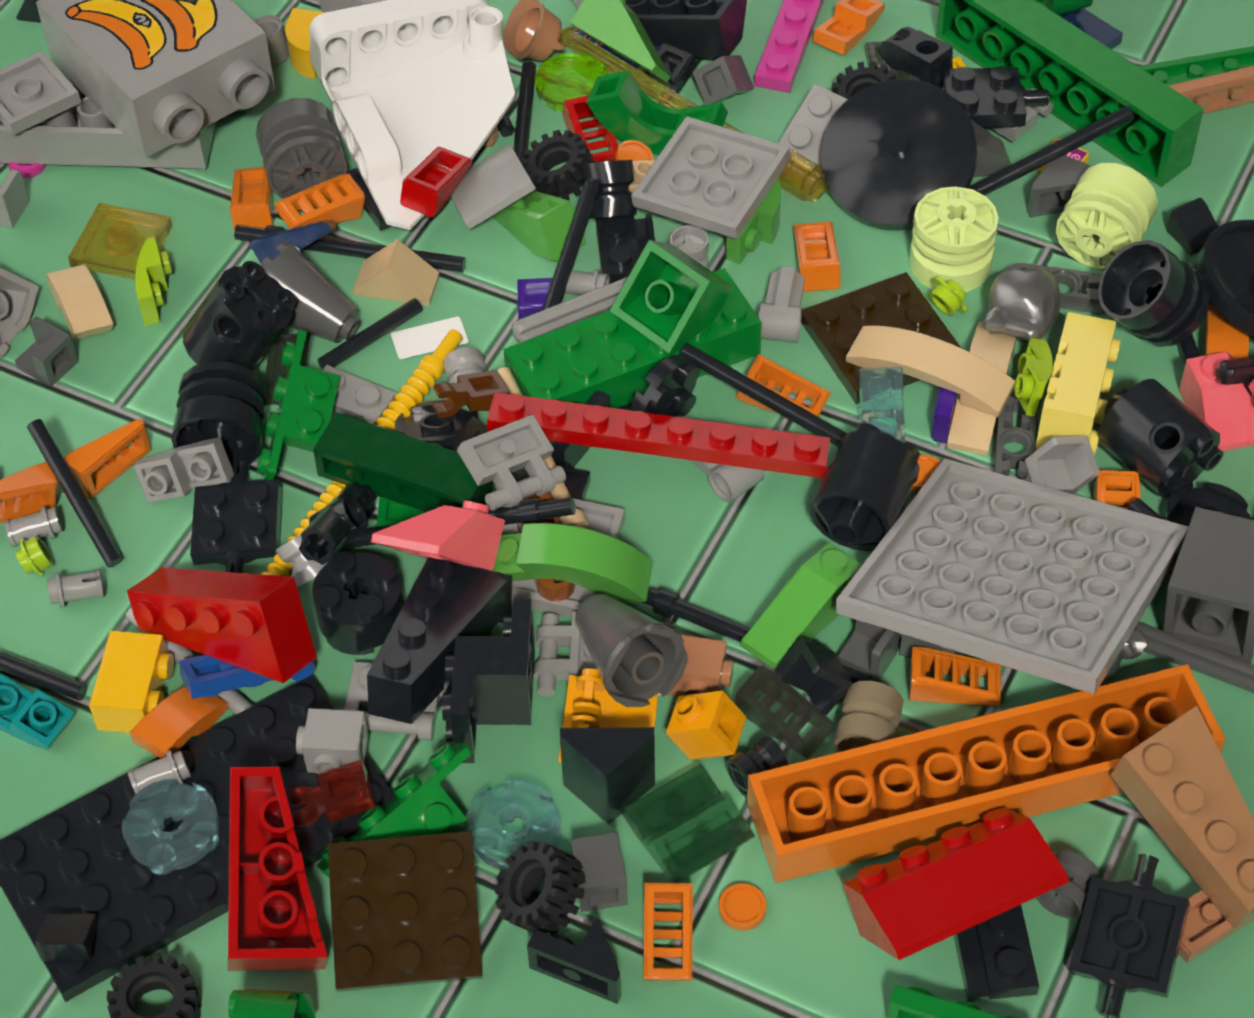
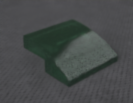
(687, 824)

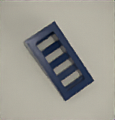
(300, 236)

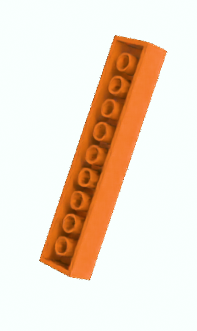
(952, 775)

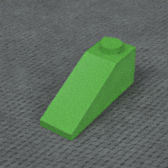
(621, 31)
(539, 223)
(802, 606)

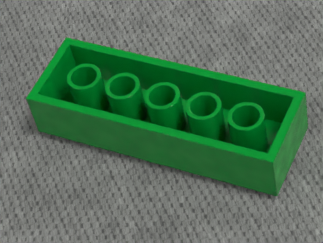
(616, 358)

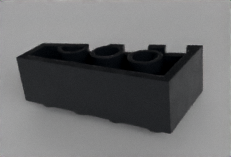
(441, 605)

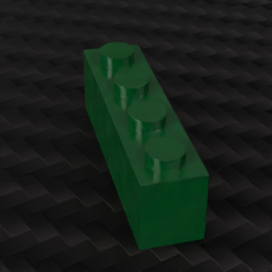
(395, 465)

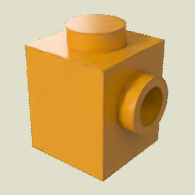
(706, 725)

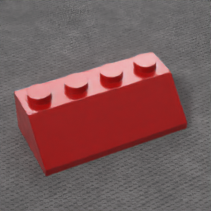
(953, 883)

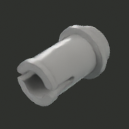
(584, 282)
(41, 523)
(74, 587)
(169, 767)

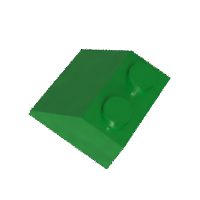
(670, 296)

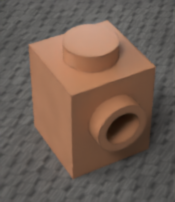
(706, 667)

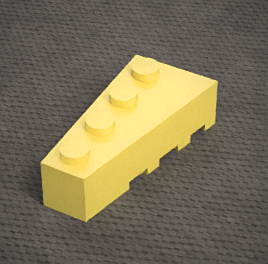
(1079, 379)

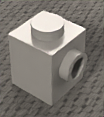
(332, 739)

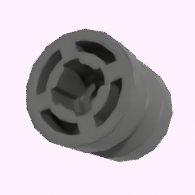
(1070, 898)

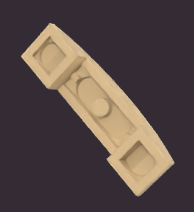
(935, 362)
(971, 428)

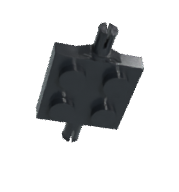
(992, 95)
(236, 521)
(1129, 936)

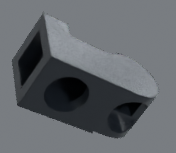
(917, 55)

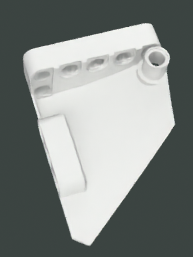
(411, 82)

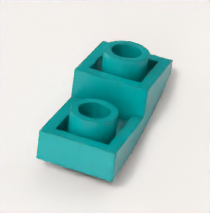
(30, 715)

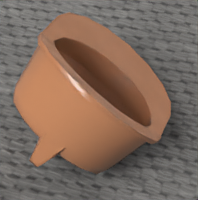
(532, 31)

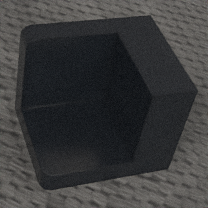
(815, 672)

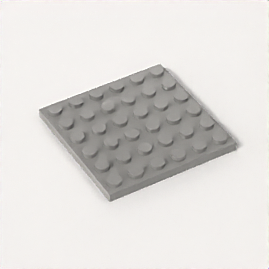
(1015, 574)

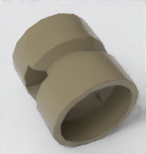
(870, 715)

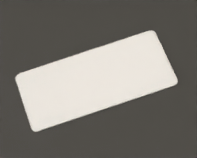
(425, 337)

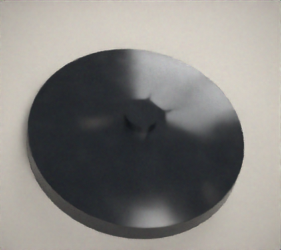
(895, 148)
(1228, 267)

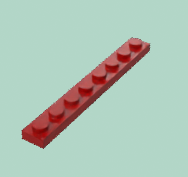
(666, 435)

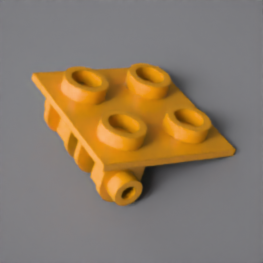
(592, 707)

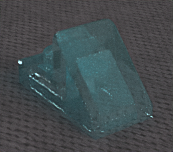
(882, 400)

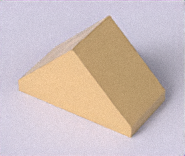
(397, 276)

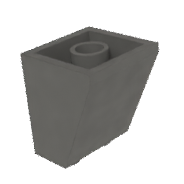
(1214, 585)

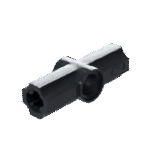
(337, 523)

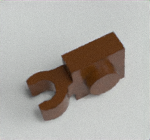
(471, 389)

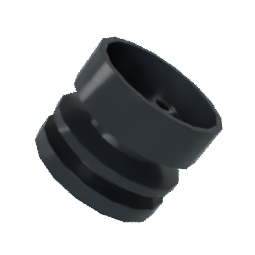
(1154, 293)
(222, 403)

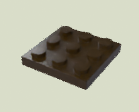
(887, 303)
(404, 911)

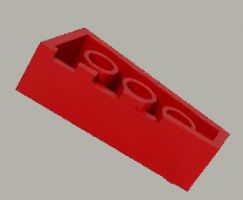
(228, 616)
(269, 895)

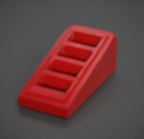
(578, 109)
(431, 185)

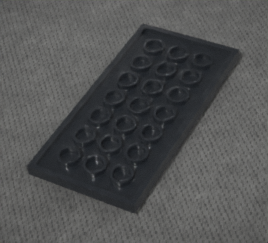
(82, 864)

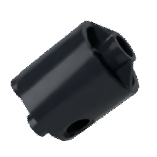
(239, 318)
(1159, 437)
(864, 488)

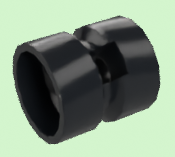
(613, 193)

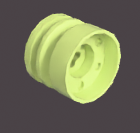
(1106, 213)
(953, 237)

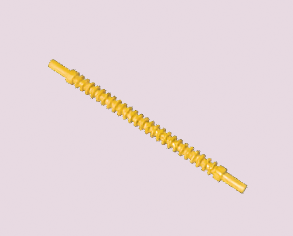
(411, 394)

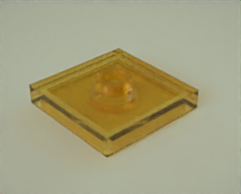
(115, 239)

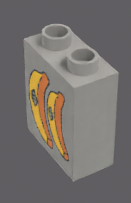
(159, 63)

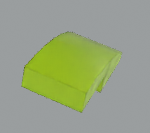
(151, 280)
(1033, 375)

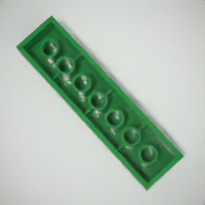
(1081, 78)

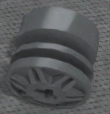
(299, 145)

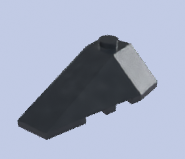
(694, 26)

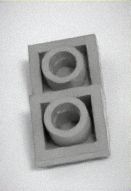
(183, 469)

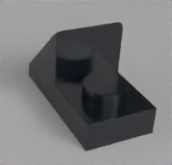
(584, 967)

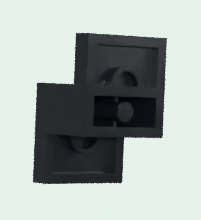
(490, 679)

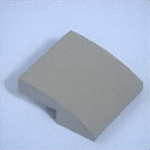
(491, 186)

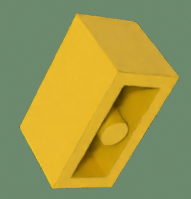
(130, 680)

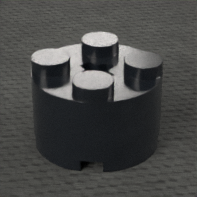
(357, 601)

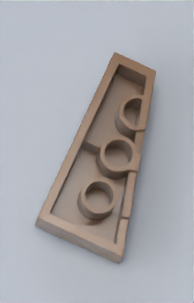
(1196, 810)

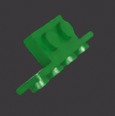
(303, 410)
(418, 807)

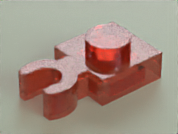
(339, 795)

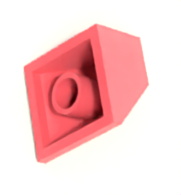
(1222, 406)
(448, 534)

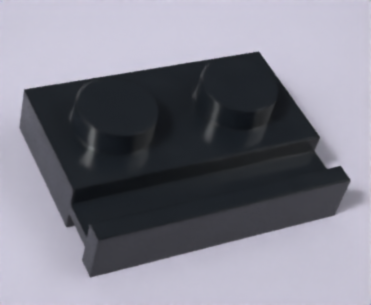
(621, 243)
(997, 958)

